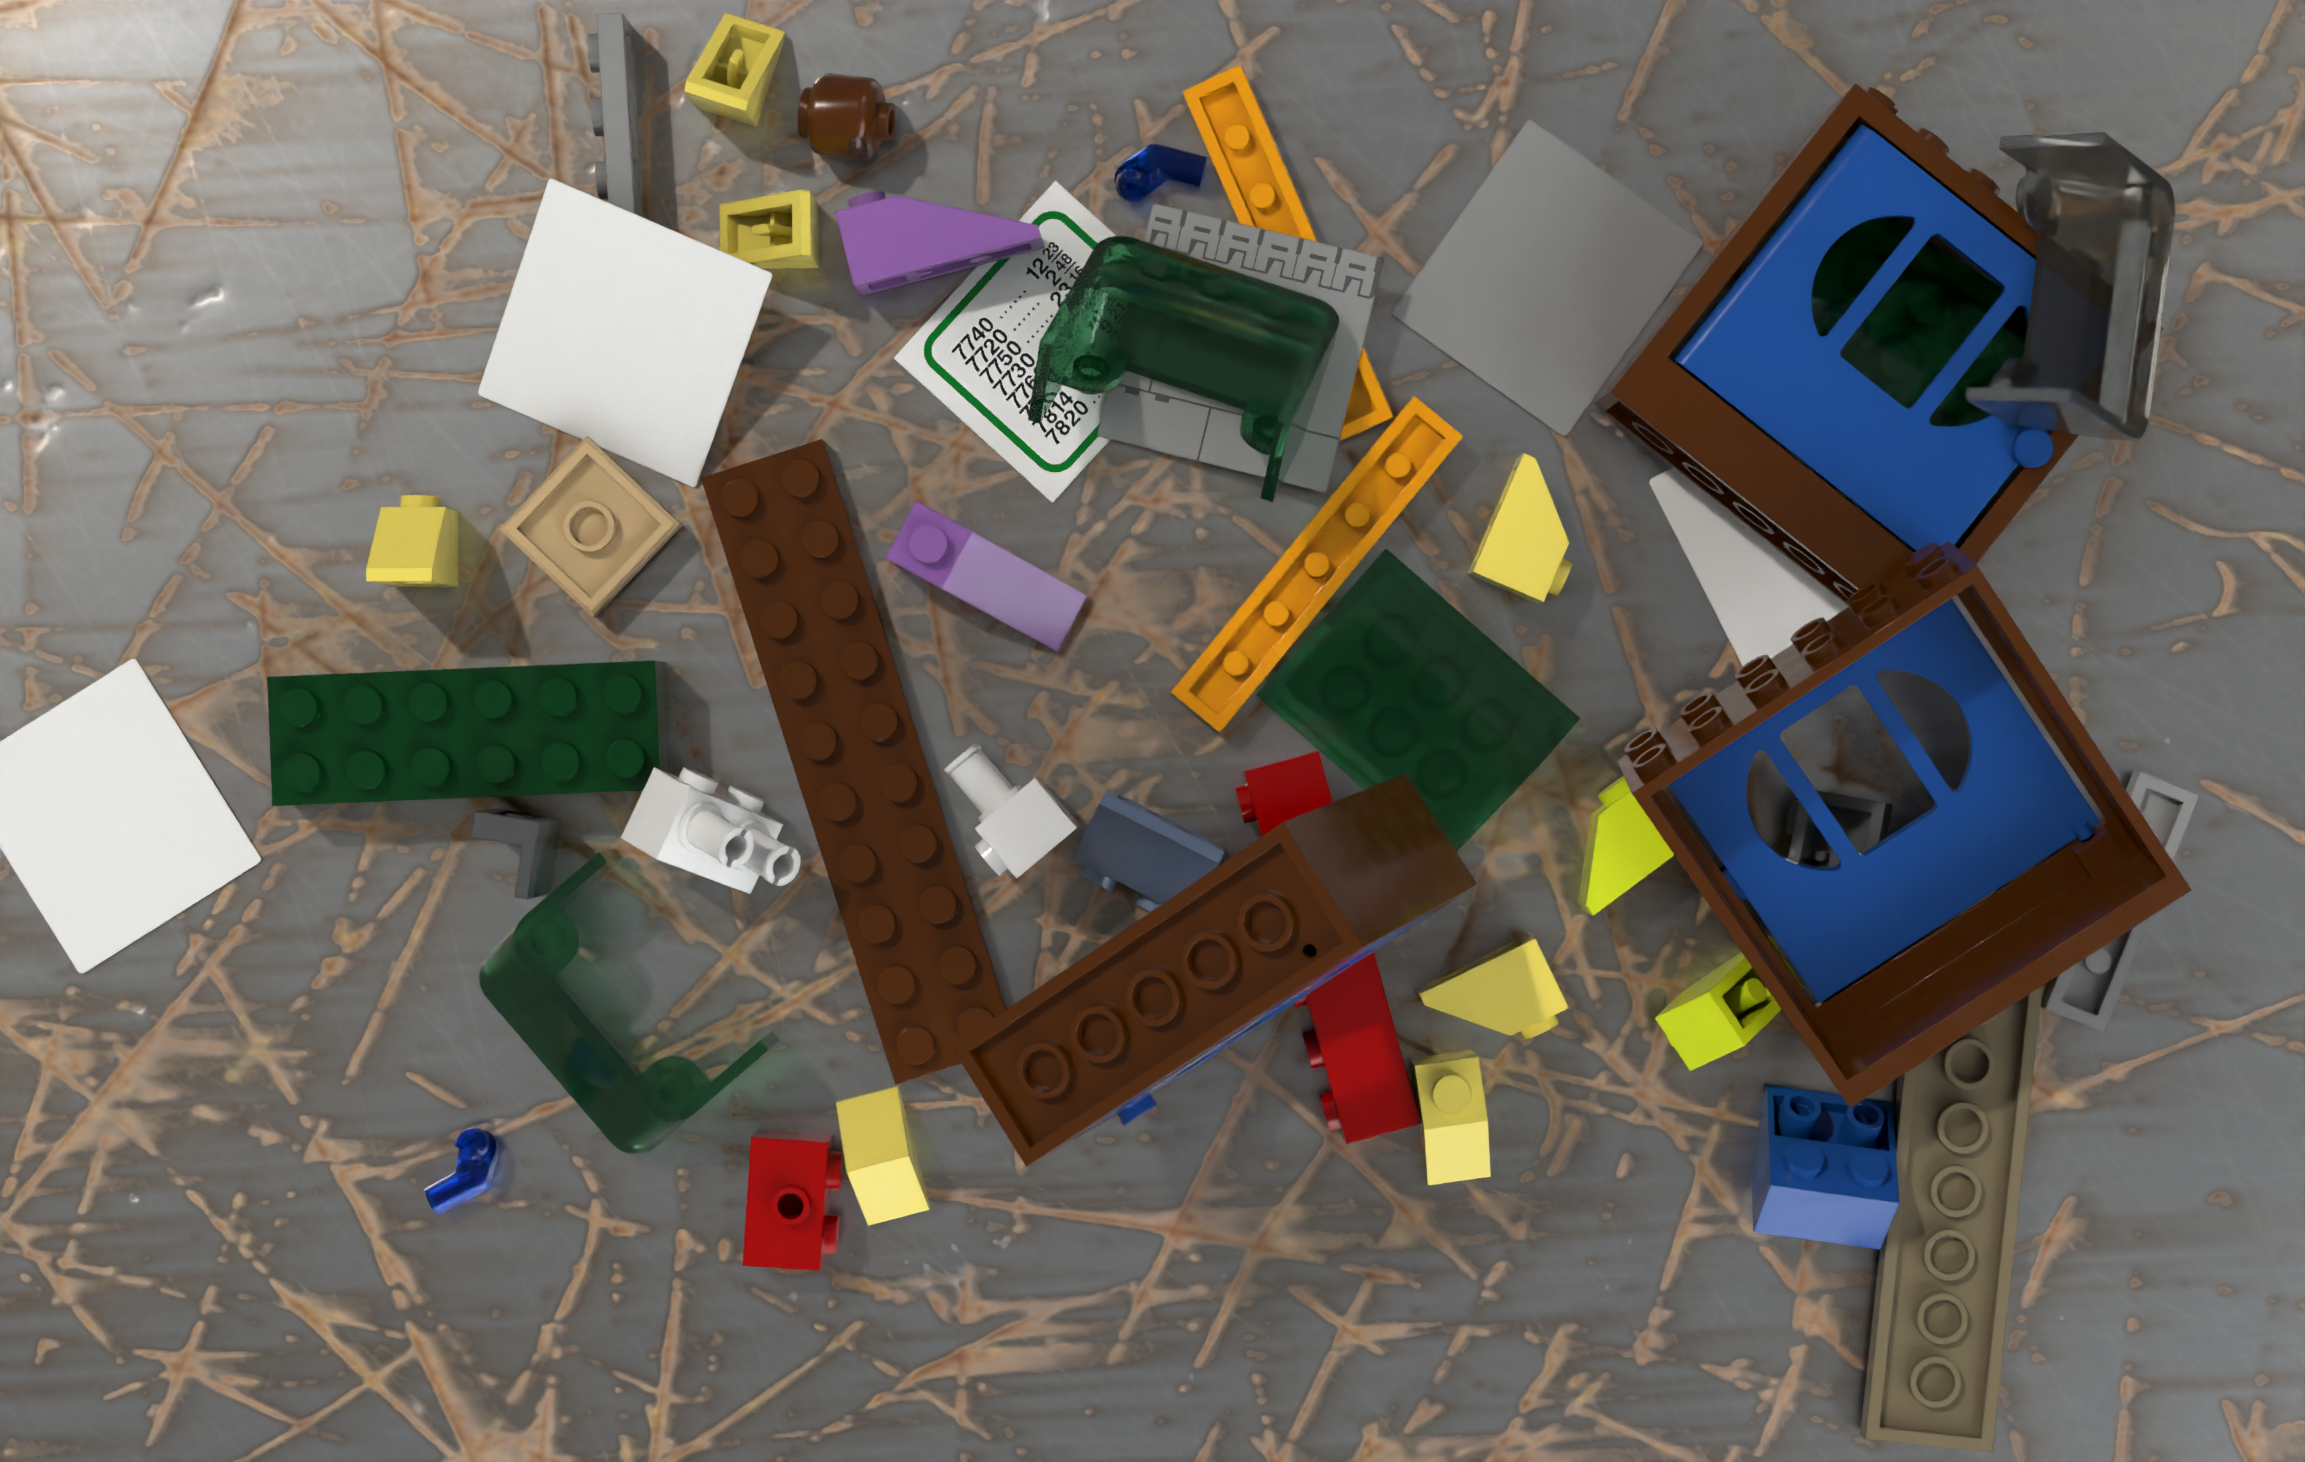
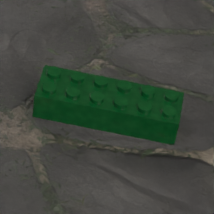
(467, 732)

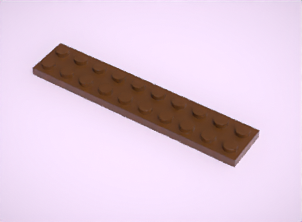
(856, 755)

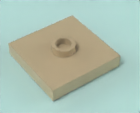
(590, 527)

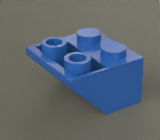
(1824, 1168)

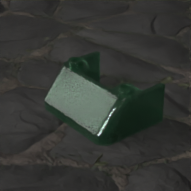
(1195, 331)
(523, 985)

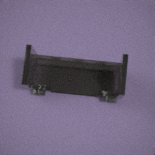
(2094, 288)

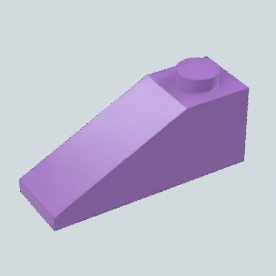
(915, 240)
(986, 576)

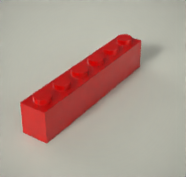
(1349, 1013)

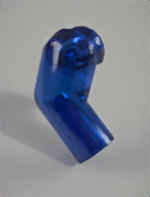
(1153, 167)
(472, 1174)

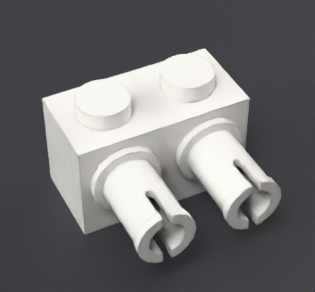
(1014, 821)
(710, 832)

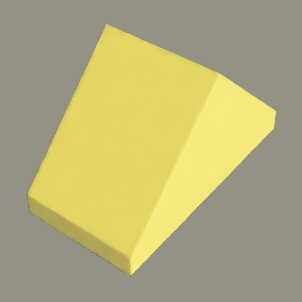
(736, 69)
(772, 230)
(881, 1156)

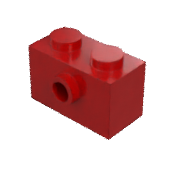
(790, 1200)

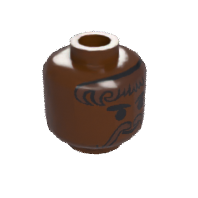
(846, 117)

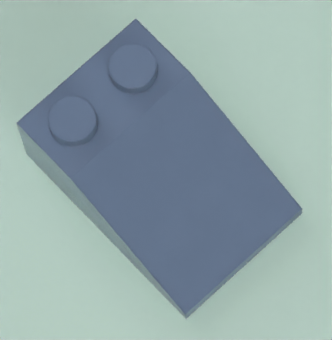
(1143, 851)

